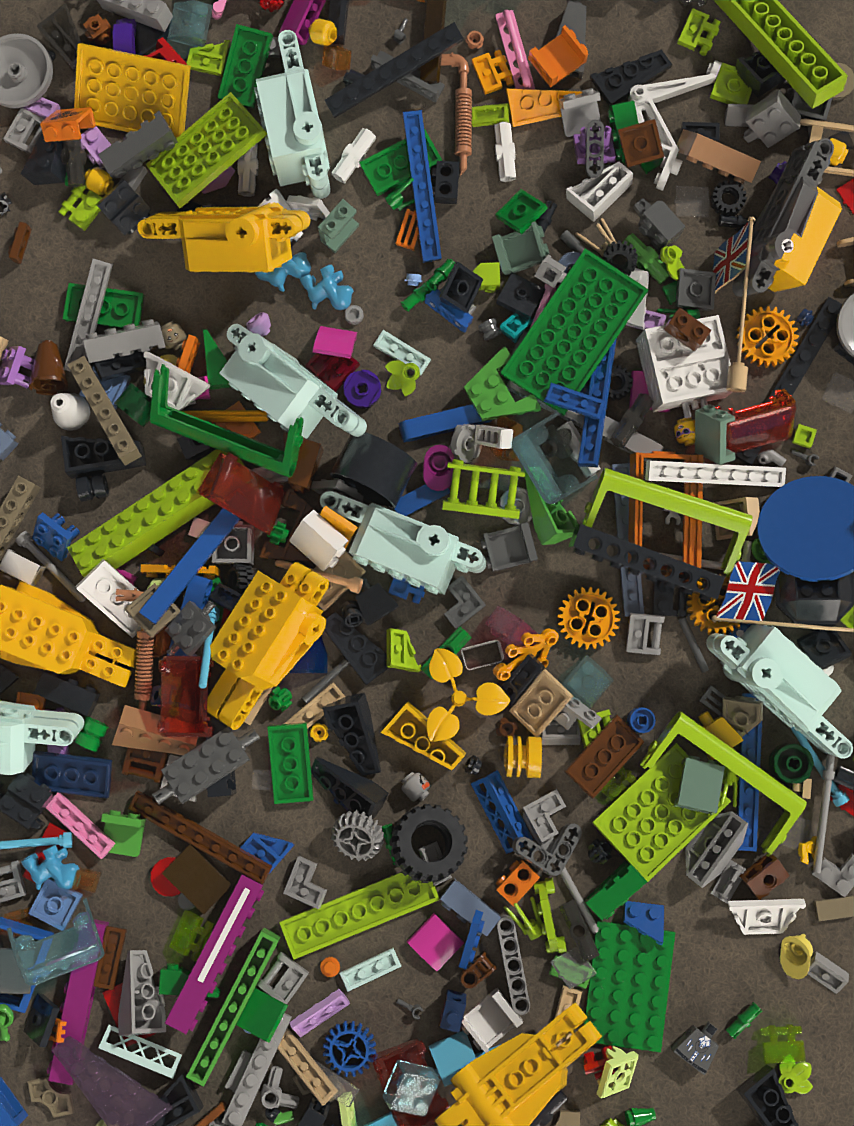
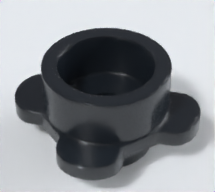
(473, 765)

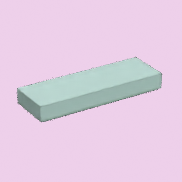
(401, 351)
(370, 969)

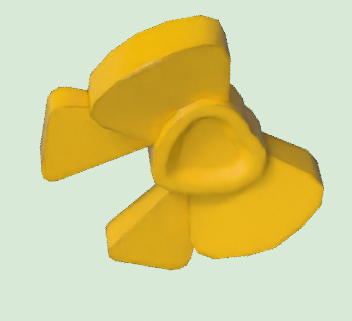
(805, 848)

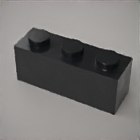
(67, 693)

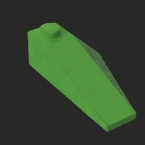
(549, 520)

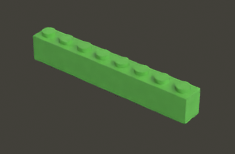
(233, 1007)

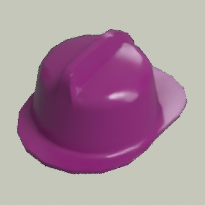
(435, 471)

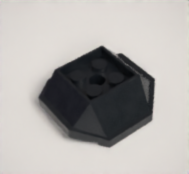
(811, 604)

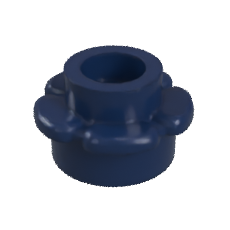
(805, 317)

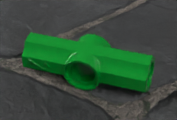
(454, 643)

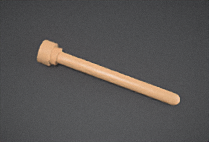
(354, 584)

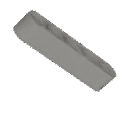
(516, 973)

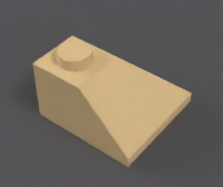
(746, 505)

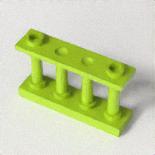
(472, 505)

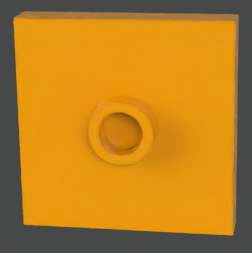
(341, 524)

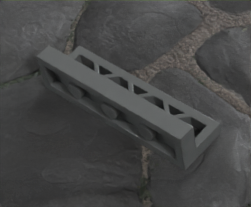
(412, 80)

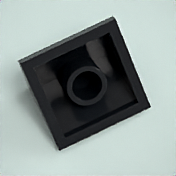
(460, 288)

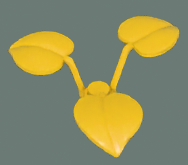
(490, 697)

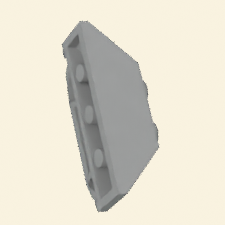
(714, 847)

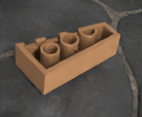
(717, 156)
(139, 731)

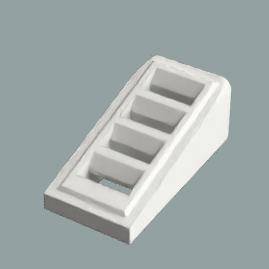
(501, 441)

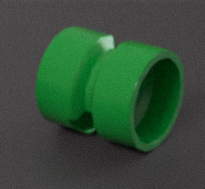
(91, 734)

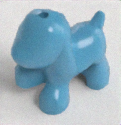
(297, 267)
(339, 296)
(51, 867)

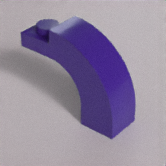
(124, 35)

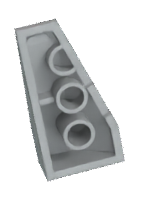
(139, 1002)

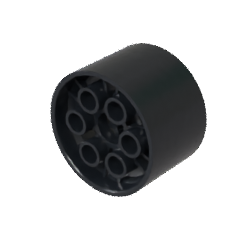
(375, 469)

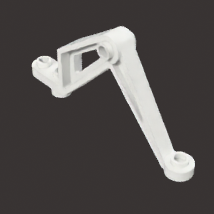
(648, 94)

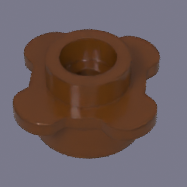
(505, 723)

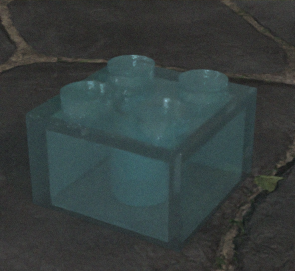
(411, 1088)

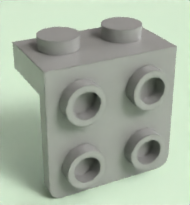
(579, 111)

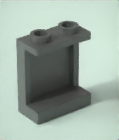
(509, 547)

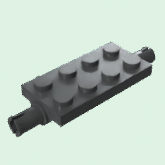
(205, 765)

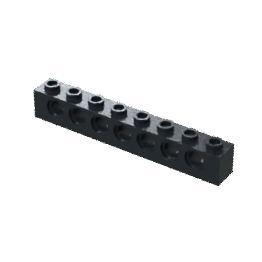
(711, 582)

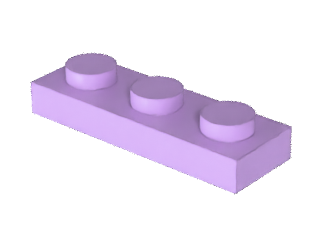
(319, 1013)

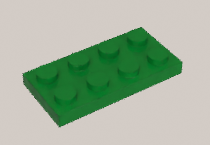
(245, 64)
(391, 166)
(117, 310)
(290, 763)

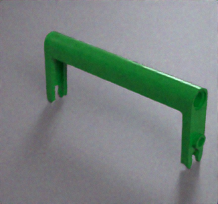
(221, 438)

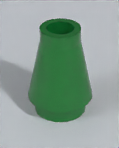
(639, 1116)

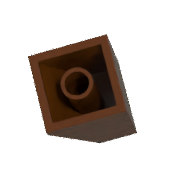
(307, 465)

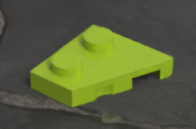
(210, 58)
(400, 651)

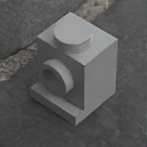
(547, 275)

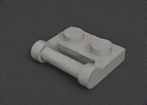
(21, 130)
(638, 633)
(12, 887)
(289, 981)

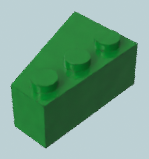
(619, 117)
(615, 890)

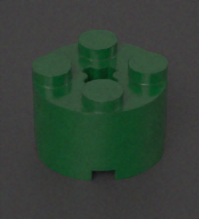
(135, 404)
(800, 768)

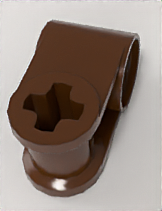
(478, 969)

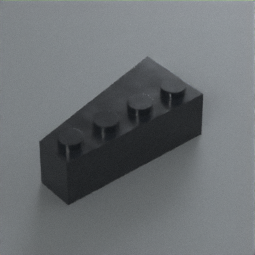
(758, 73)
(94, 456)
(226, 785)
(767, 1098)

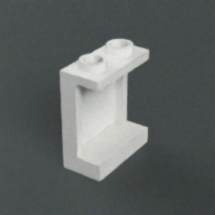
(490, 1020)

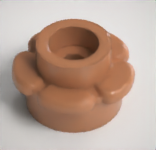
(477, 36)

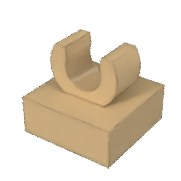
(805, 788)

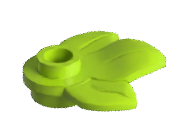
(671, 257)
(400, 378)
(798, 1075)

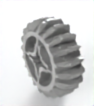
(359, 833)

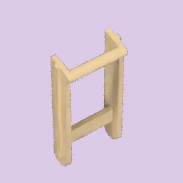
(816, 134)

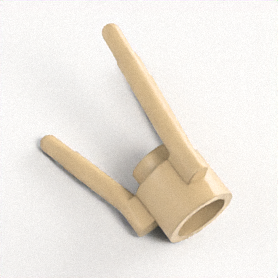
(608, 237)

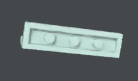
(142, 1061)

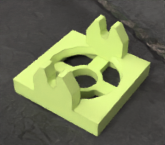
(617, 1058)

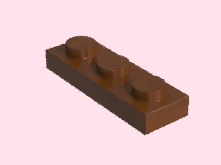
(109, 963)

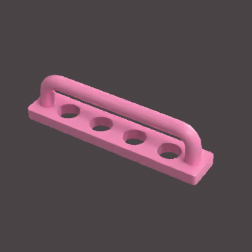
(508, 19)

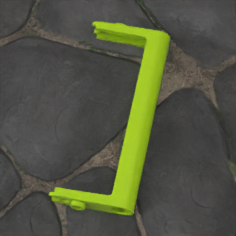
(673, 501)
(787, 799)

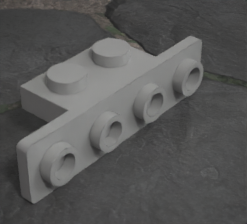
(574, 710)

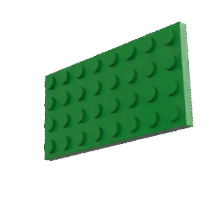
(575, 328)

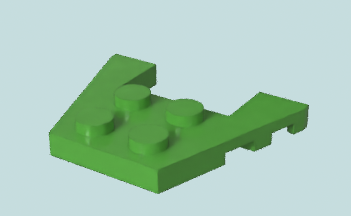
(491, 395)

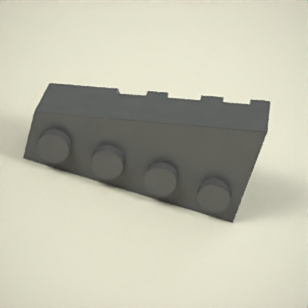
(138, 147)

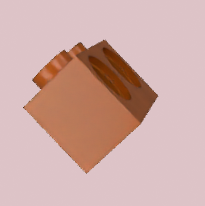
(521, 885)

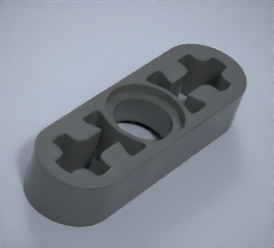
(590, 134)

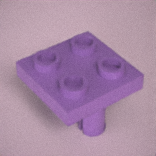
(580, 143)
(12, 359)

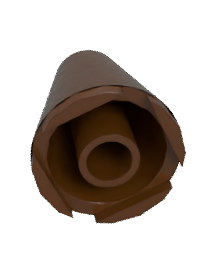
(48, 370)

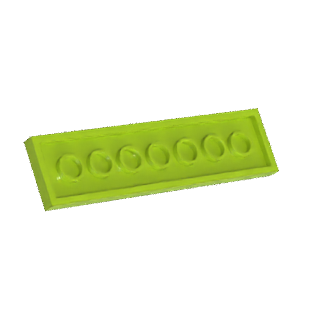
(355, 913)

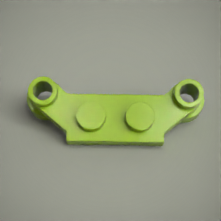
(554, 943)

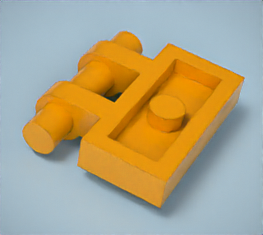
(487, 74)

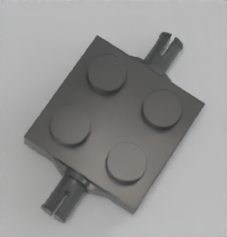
(190, 628)

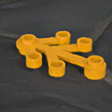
(545, 640)

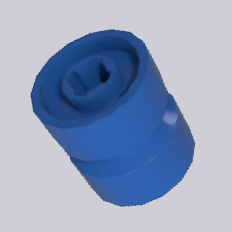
(641, 720)

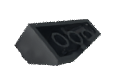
(353, 725)

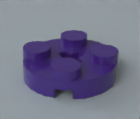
(362, 378)

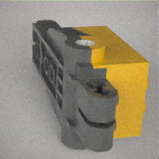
(792, 224)

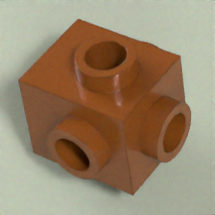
(98, 30)

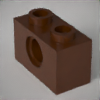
(687, 329)
(755, 874)

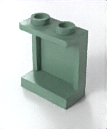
(338, 226)
(520, 251)
(711, 434)
(700, 785)

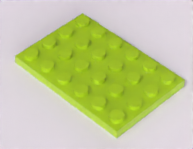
(206, 149)
(646, 823)

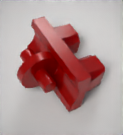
(592, 1065)

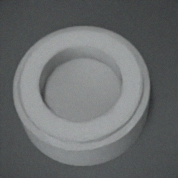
(354, 314)

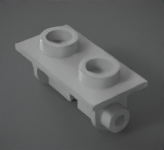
(728, 881)

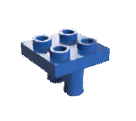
(52, 536)

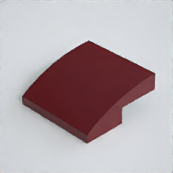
(332, 369)

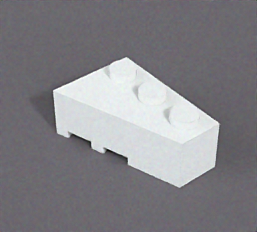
(599, 193)

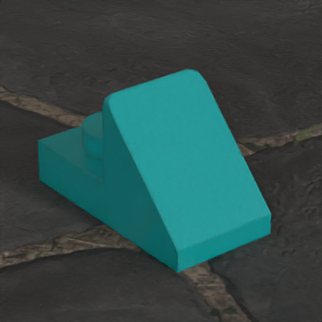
(514, 326)

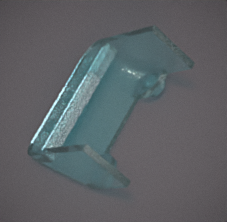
(538, 467)
(59, 952)

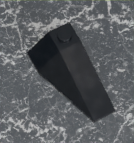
(349, 788)

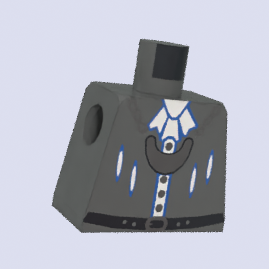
(697, 1047)

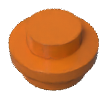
(330, 967)

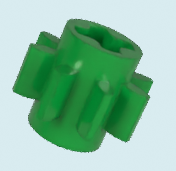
(279, 534)
(280, 698)

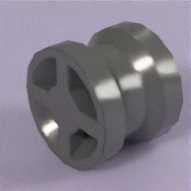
(489, 329)

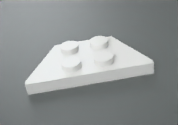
(182, 386)
(765, 915)

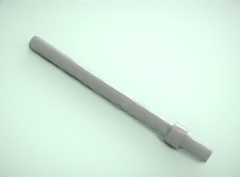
(828, 775)

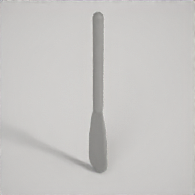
(547, 845)

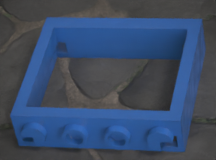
(14, 1002)

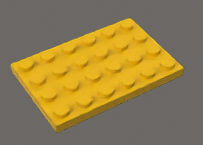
(130, 88)

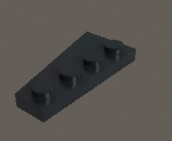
(617, 82)

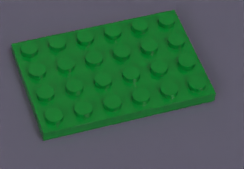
(630, 986)

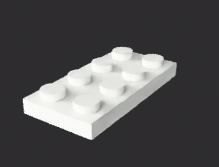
(100, 589)

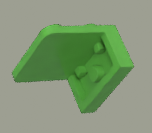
(124, 831)

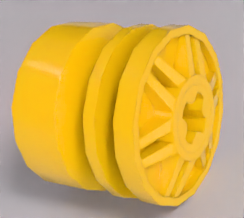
(523, 756)

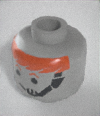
(415, 786)

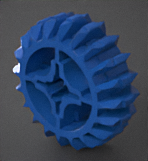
(342, 1065)

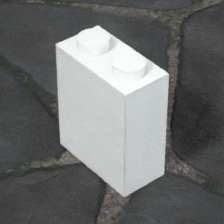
(319, 541)

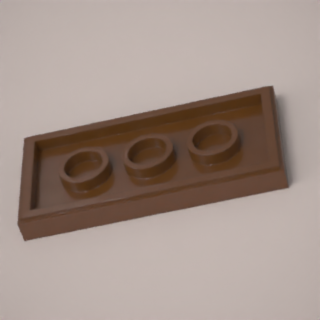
(604, 756)

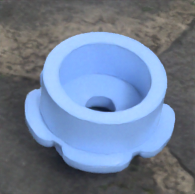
(413, 279)

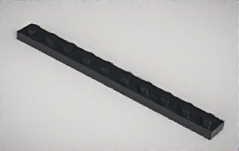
(801, 360)

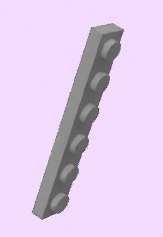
(89, 308)
(254, 1076)

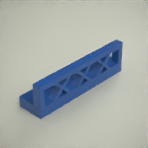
(505, 809)

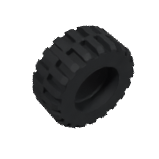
(449, 828)

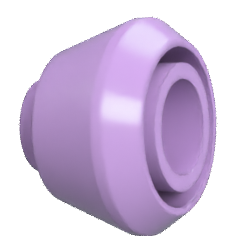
(259, 324)

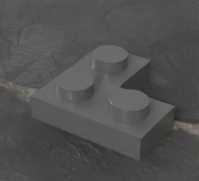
(468, 602)

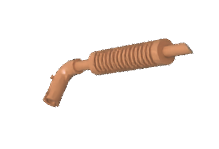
(462, 109)
(143, 660)

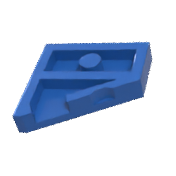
(267, 848)
(646, 919)

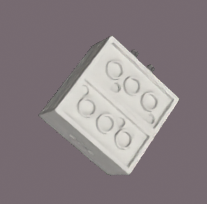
(680, 375)

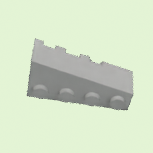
(148, 12)
(123, 341)

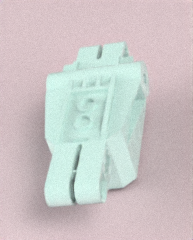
(292, 122)
(284, 386)
(404, 545)
(784, 681)
(24, 726)

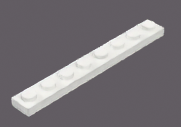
(714, 473)

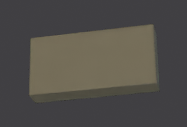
(834, 908)

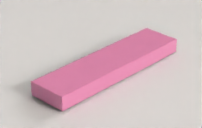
(80, 825)

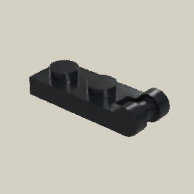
(120, 366)
(522, 678)

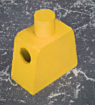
(721, 729)

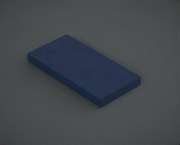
(73, 774)

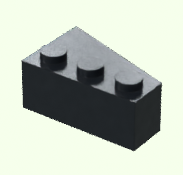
(45, 163)
(184, 1100)

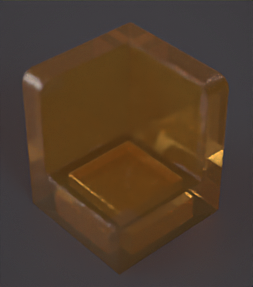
(336, 58)
(86, 879)
(20, 916)

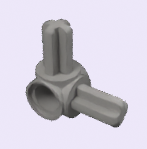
(273, 1087)

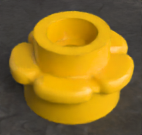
(319, 737)

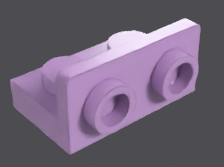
(94, 143)

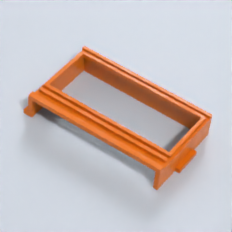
(691, 527)

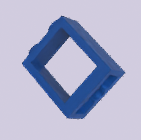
(10, 1109)

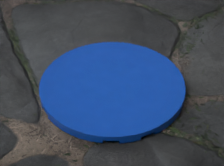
(810, 528)

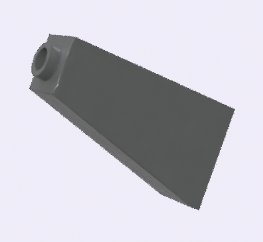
(575, 19)

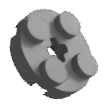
(458, 443)

